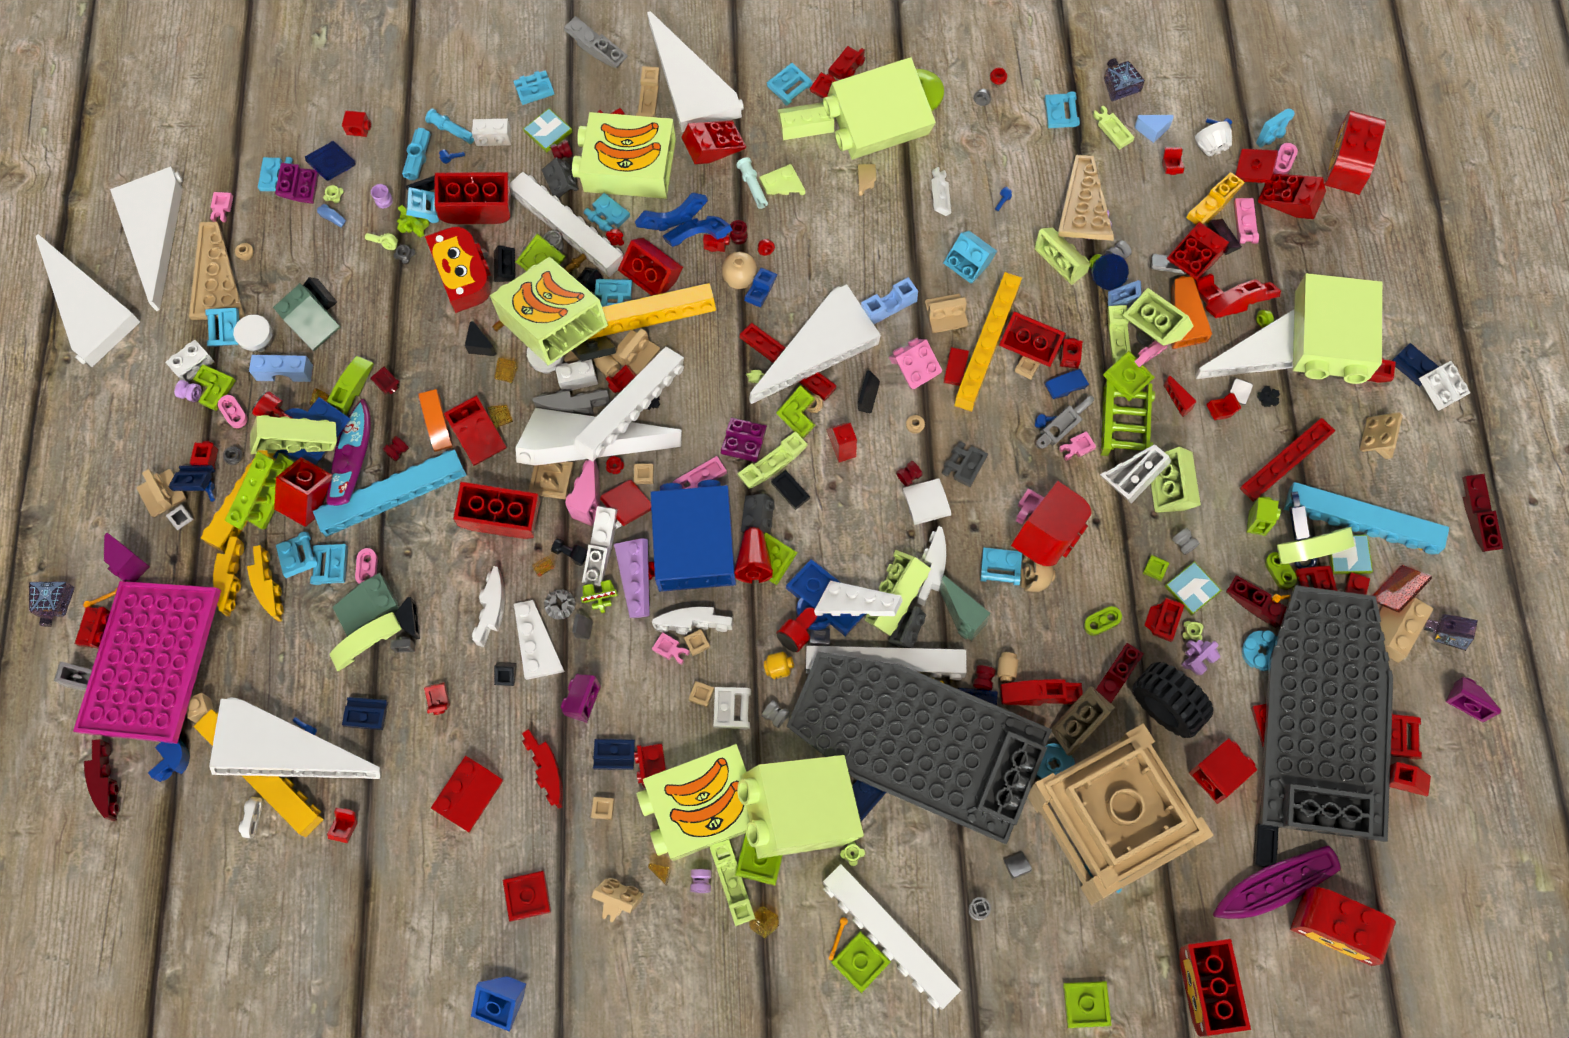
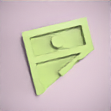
(782, 181)

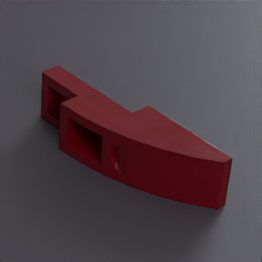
(1480, 514)
(1256, 601)
(1119, 672)
(101, 787)

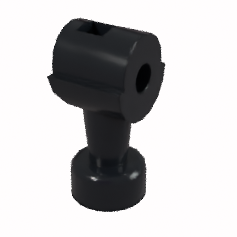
(577, 553)

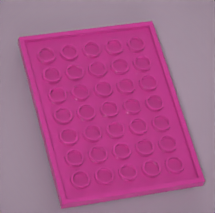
(147, 661)

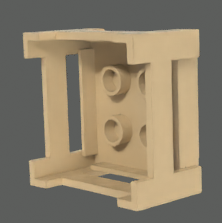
(1118, 814)

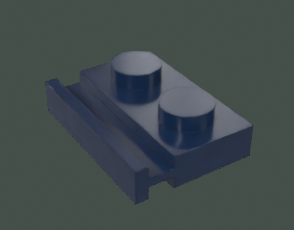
(1414, 363)
(191, 478)
(365, 713)
(614, 754)
(866, 798)

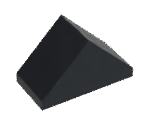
(477, 342)
(408, 618)

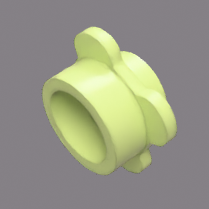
(330, 190)
(755, 376)
(1197, 627)
(846, 854)

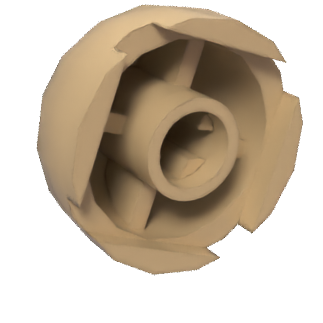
(739, 270)
(1035, 576)

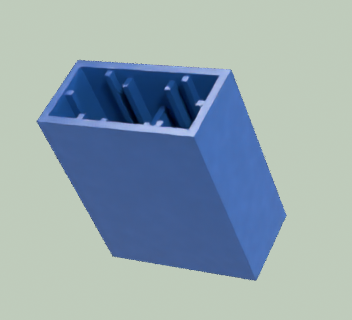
(692, 536)

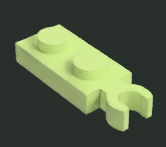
(1113, 128)

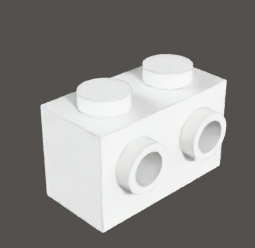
(491, 132)
(189, 360)
(576, 375)

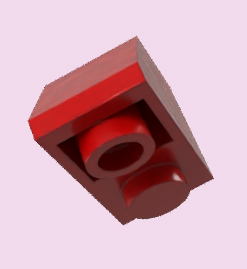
(1409, 779)

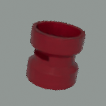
(562, 150)
(739, 234)
(394, 450)
(909, 473)
(984, 677)

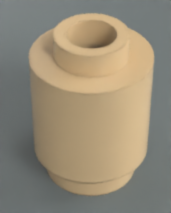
(607, 365)
(1007, 667)

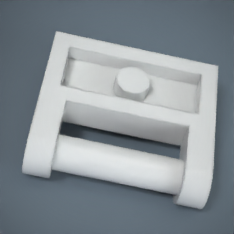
(725, 708)

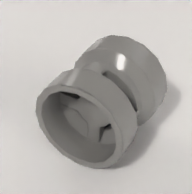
(554, 239)
(1121, 248)
(1186, 541)
(775, 714)
(976, 910)

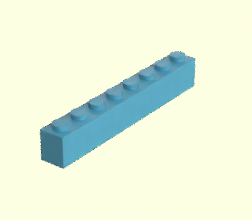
(390, 492)
(1370, 519)

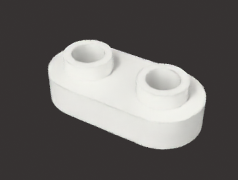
(252, 810)

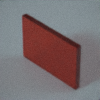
(1401, 588)

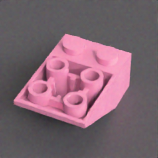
(586, 495)

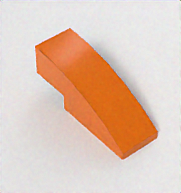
(435, 420)

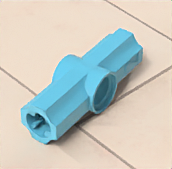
(416, 154)

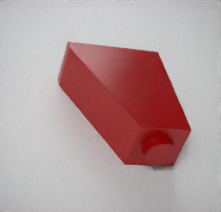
(843, 441)

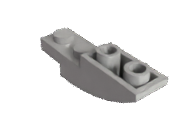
(595, 45)
(579, 404)

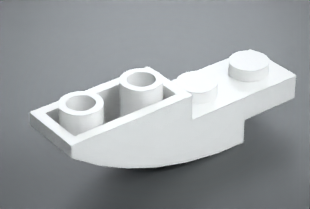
(600, 547)
(935, 559)
(493, 600)
(686, 618)

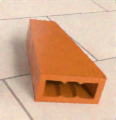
(1187, 299)

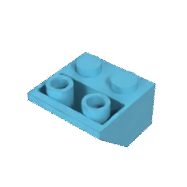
(969, 256)

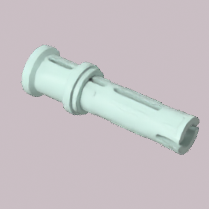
(749, 175)

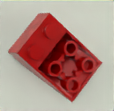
(712, 141)
(1294, 195)
(1198, 251)
(475, 430)

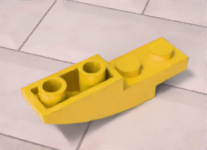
(1216, 200)
(224, 576)
(264, 587)

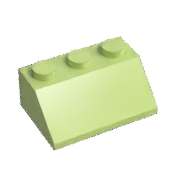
(804, 121)
(1061, 255)
(1158, 318)
(1177, 484)

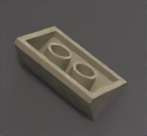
(1081, 720)

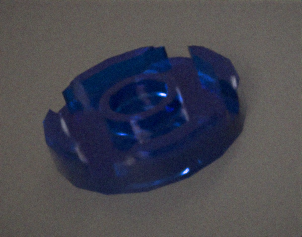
(1110, 271)

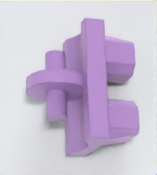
(1197, 653)

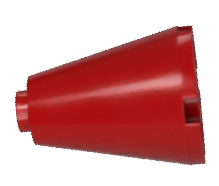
(753, 558)

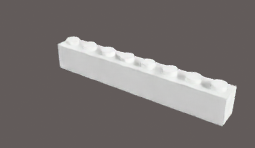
(570, 227)
(628, 404)
(929, 662)
(891, 937)

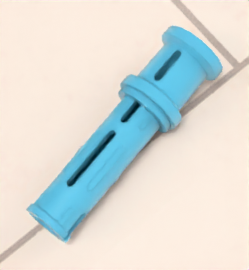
(444, 123)

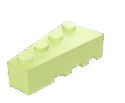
(292, 435)
(904, 580)

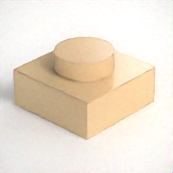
(1027, 367)
(643, 473)
(697, 642)
(701, 694)
(602, 808)

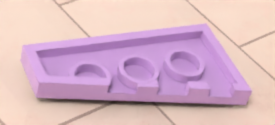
(633, 568)

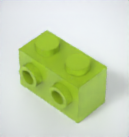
(1263, 516)

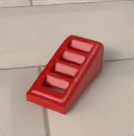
(1182, 399)

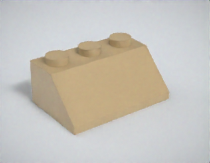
(1403, 628)

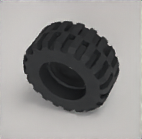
(1173, 699)

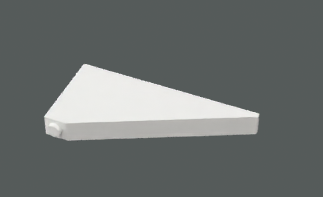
(693, 86)
(149, 218)
(88, 312)
(829, 337)
(1263, 351)
(552, 437)
(263, 745)

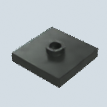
(594, 349)

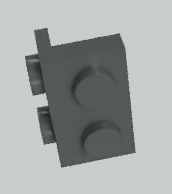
(559, 177)
(758, 513)
(908, 628)

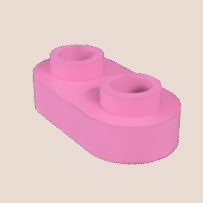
(1285, 161)
(233, 413)
(366, 568)

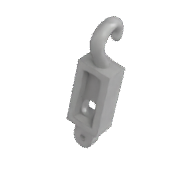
(1064, 422)

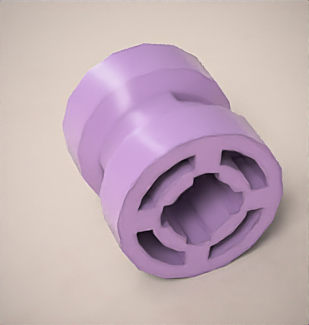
(381, 196)
(189, 391)
(700, 881)

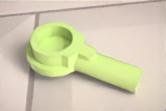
(387, 240)

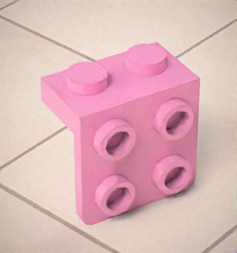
(916, 362)

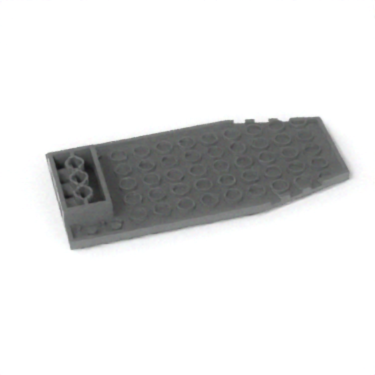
(1328, 718)
(922, 740)

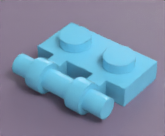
(536, 90)
(270, 172)
(608, 208)
(613, 289)

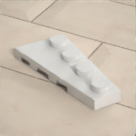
(856, 600)
(536, 647)

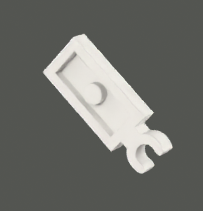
(940, 192)

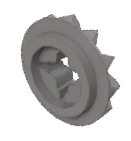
(567, 607)

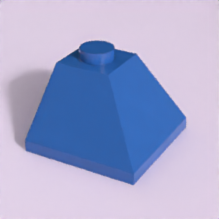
(498, 1001)

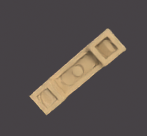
(649, 91)

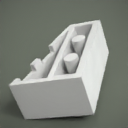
(1137, 473)

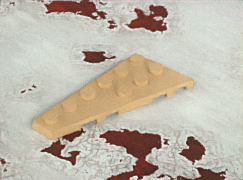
(1085, 204)
(213, 276)

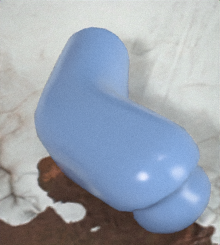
(331, 215)

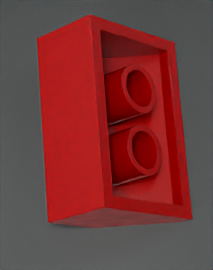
(649, 267)
(1032, 339)
(467, 794)

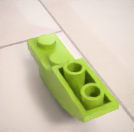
(350, 384)

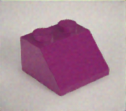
(122, 561)
(581, 697)

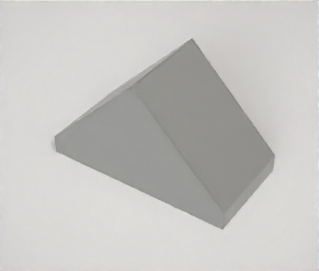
(72, 676)

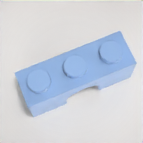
(901, 296)
(292, 366)

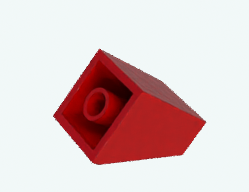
(301, 491)
(1223, 771)

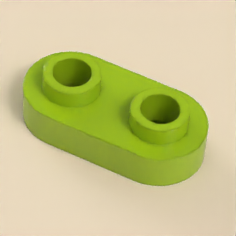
(1278, 572)
(1102, 622)

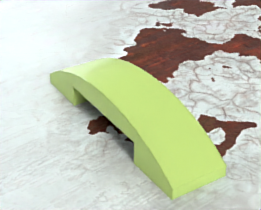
(1118, 332)
(773, 462)
(1316, 546)
(364, 638)
(732, 885)

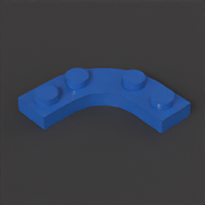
(666, 220)
(712, 225)

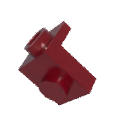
(385, 381)

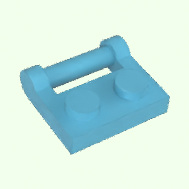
(786, 79)
(1056, 113)
(1275, 128)
(417, 204)
(227, 321)
(290, 556)
(1001, 560)
(334, 564)

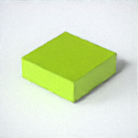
(1156, 568)

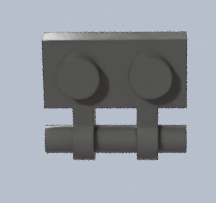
(970, 466)

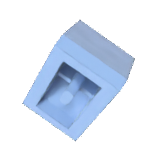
(1153, 125)
(1125, 294)

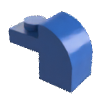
(175, 759)

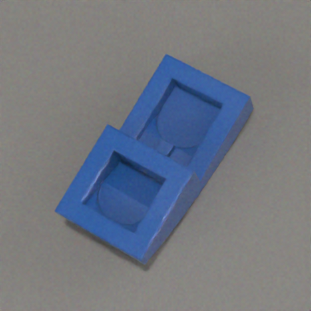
(761, 287)
(1066, 383)

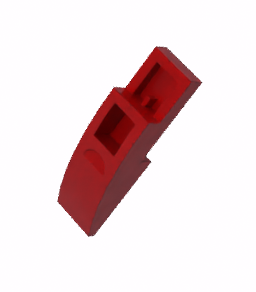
(1240, 296)
(1040, 691)
(549, 774)

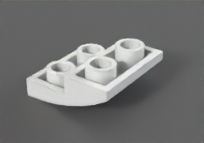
(1444, 385)
(927, 501)

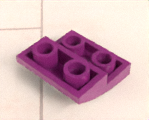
(297, 183)
(743, 439)

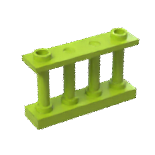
(1109, 426)
(260, 479)

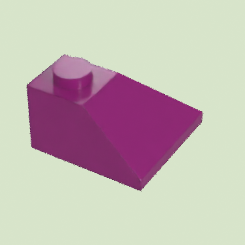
(1472, 700)

